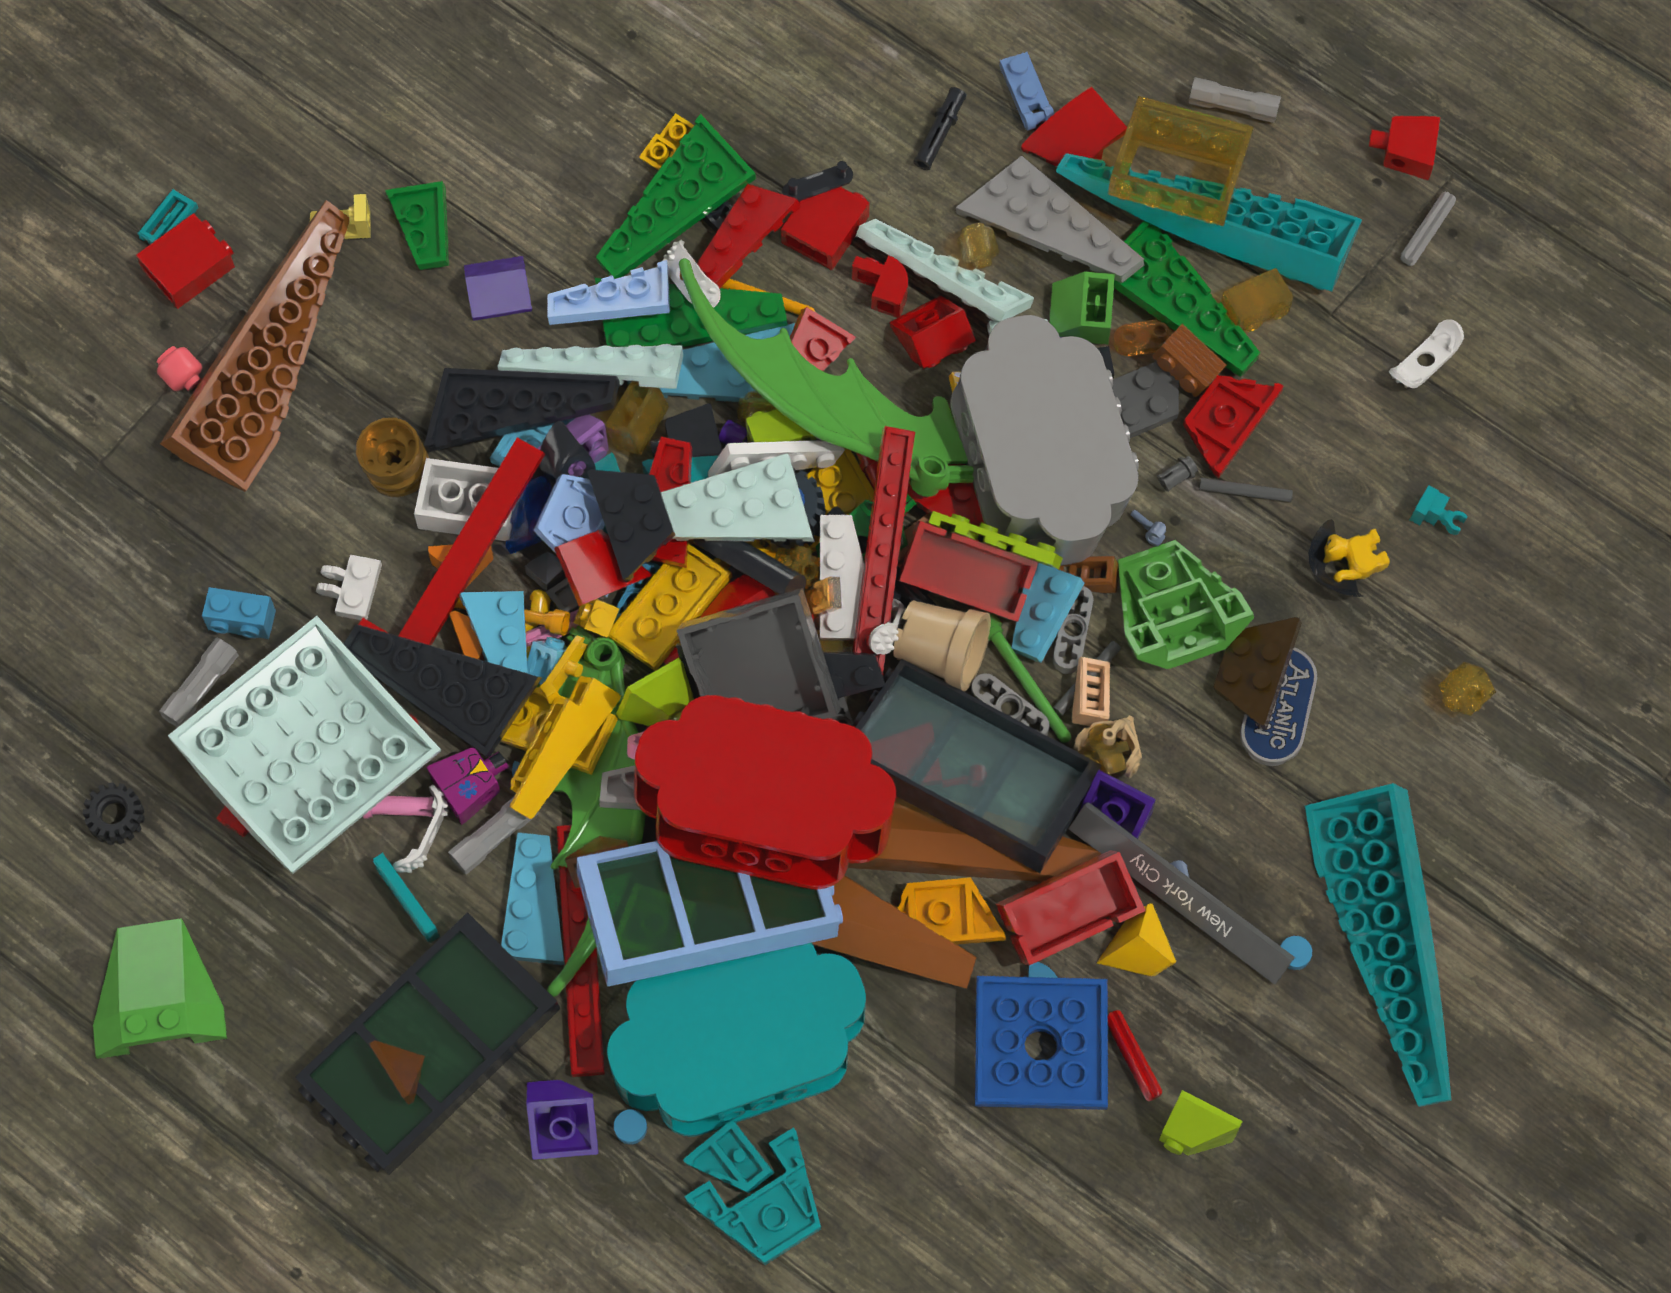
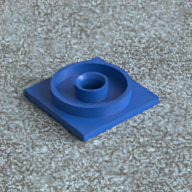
(1065, 1008)

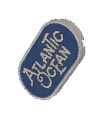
(1289, 717)

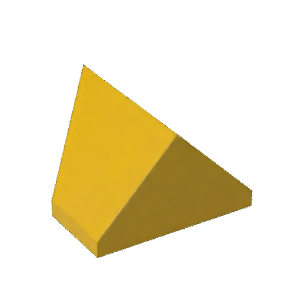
(1140, 946)

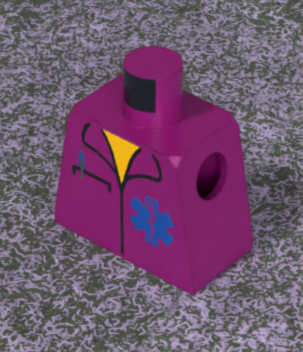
(467, 781)

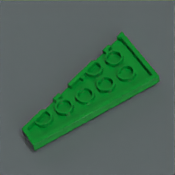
(683, 192)
(741, 309)

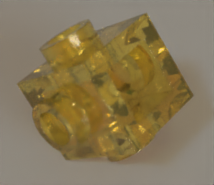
(801, 561)
(1466, 689)

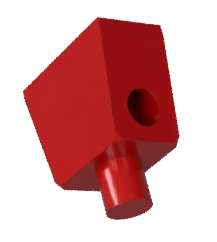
(1408, 144)

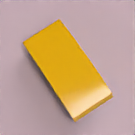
(667, 142)

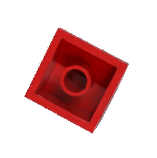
(933, 331)

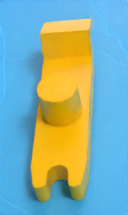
(566, 666)

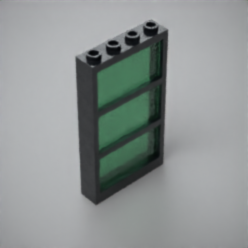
(458, 1007)

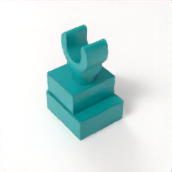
(1432, 509)

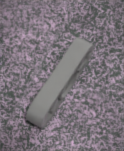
(1077, 651)
(1033, 715)

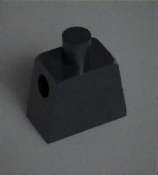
(695, 427)

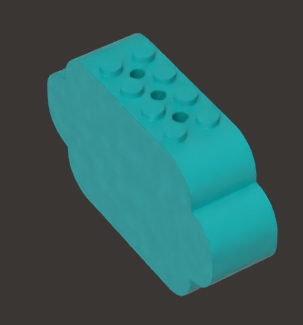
(737, 1037)

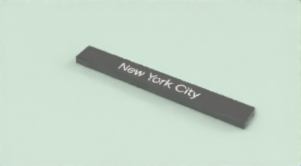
(1183, 894)

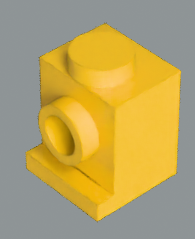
(596, 617)

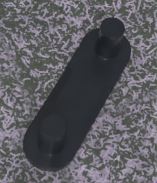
(819, 182)

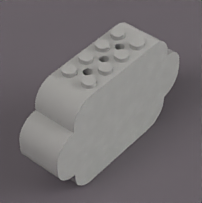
(1044, 437)

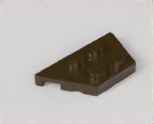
(1256, 668)

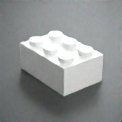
(450, 495)

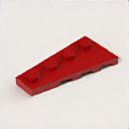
(746, 225)
(672, 470)

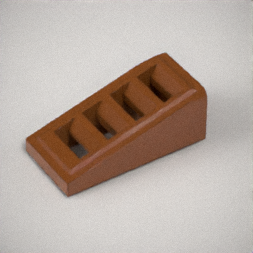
(1098, 564)

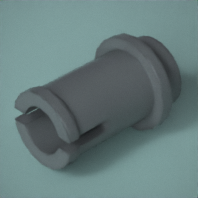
(1177, 473)

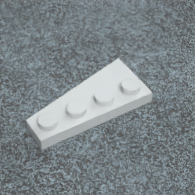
(802, 454)
(841, 558)

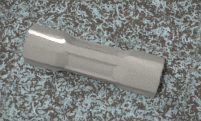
(1257, 105)
(185, 700)
(474, 848)

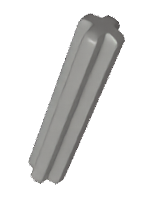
(1428, 228)

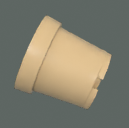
(944, 641)

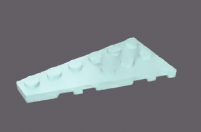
(741, 505)

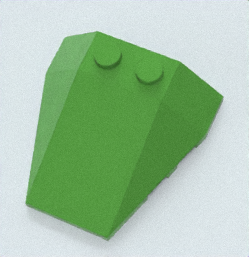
(1177, 607)
(155, 991)

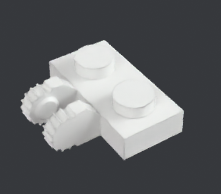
(357, 586)

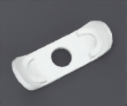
(708, 287)
(1440, 344)
(883, 636)
(417, 857)

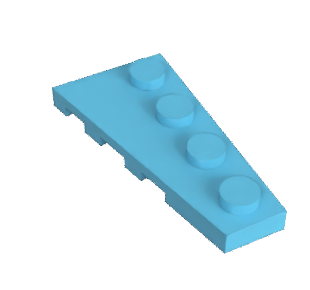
(532, 912)

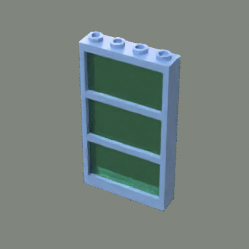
(679, 915)

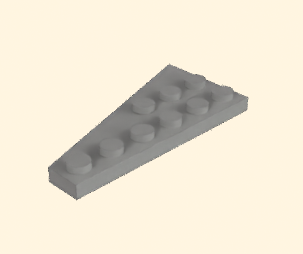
(1046, 217)

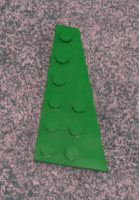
(1178, 295)

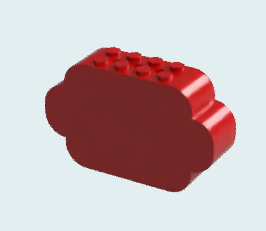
(764, 791)

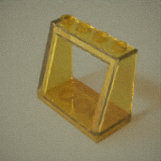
(1188, 136)

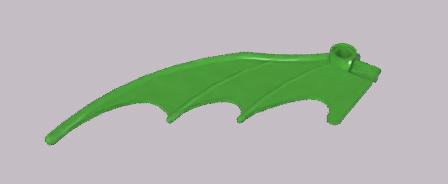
(836, 408)
(584, 789)

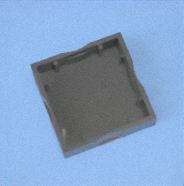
(762, 655)

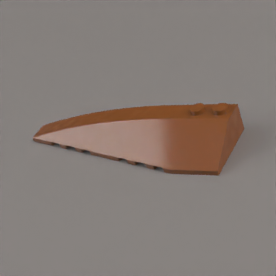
(247, 390)
(933, 847)
(891, 938)

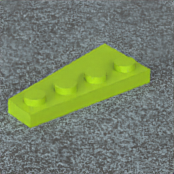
(987, 534)

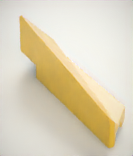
(559, 742)

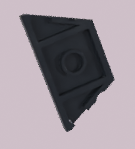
(633, 516)

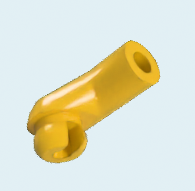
(539, 602)

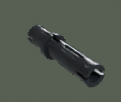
(952, 104)

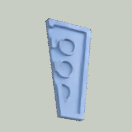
(612, 298)

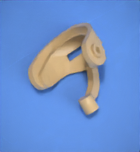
(1121, 729)

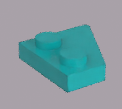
(731, 1159)

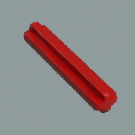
(1133, 1056)

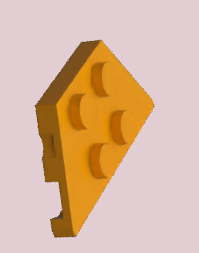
(952, 910)

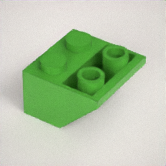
(1083, 306)

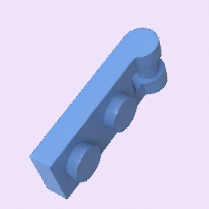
(1026, 90)

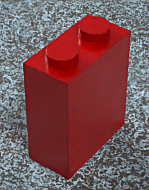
(826, 225)
(186, 260)

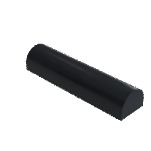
(755, 564)

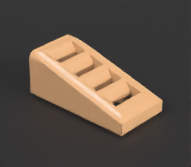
(1086, 711)

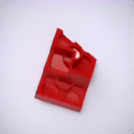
(1078, 128)
(593, 567)

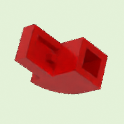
(889, 283)

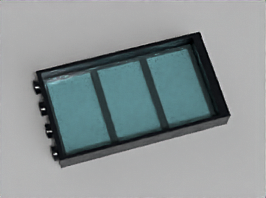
(975, 765)

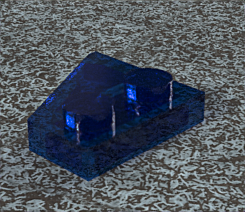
(527, 513)

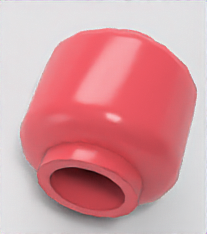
(179, 369)

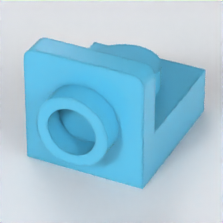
(544, 657)

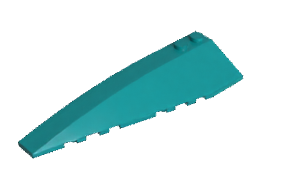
(1296, 238)
(1377, 887)

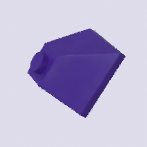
(560, 1120)

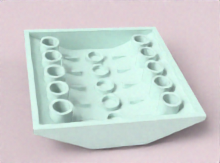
(303, 745)

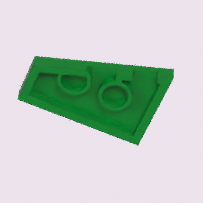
(424, 222)

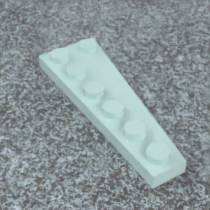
(995, 300)
(649, 365)

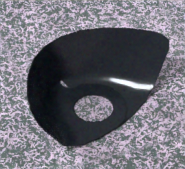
(561, 451)
(1317, 566)

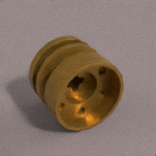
(392, 456)

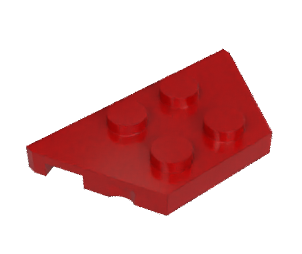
(1228, 417)

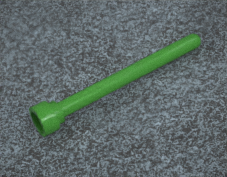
(1026, 680)

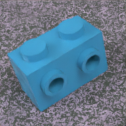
(238, 613)

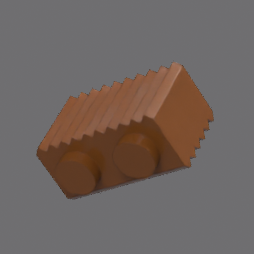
(1188, 360)

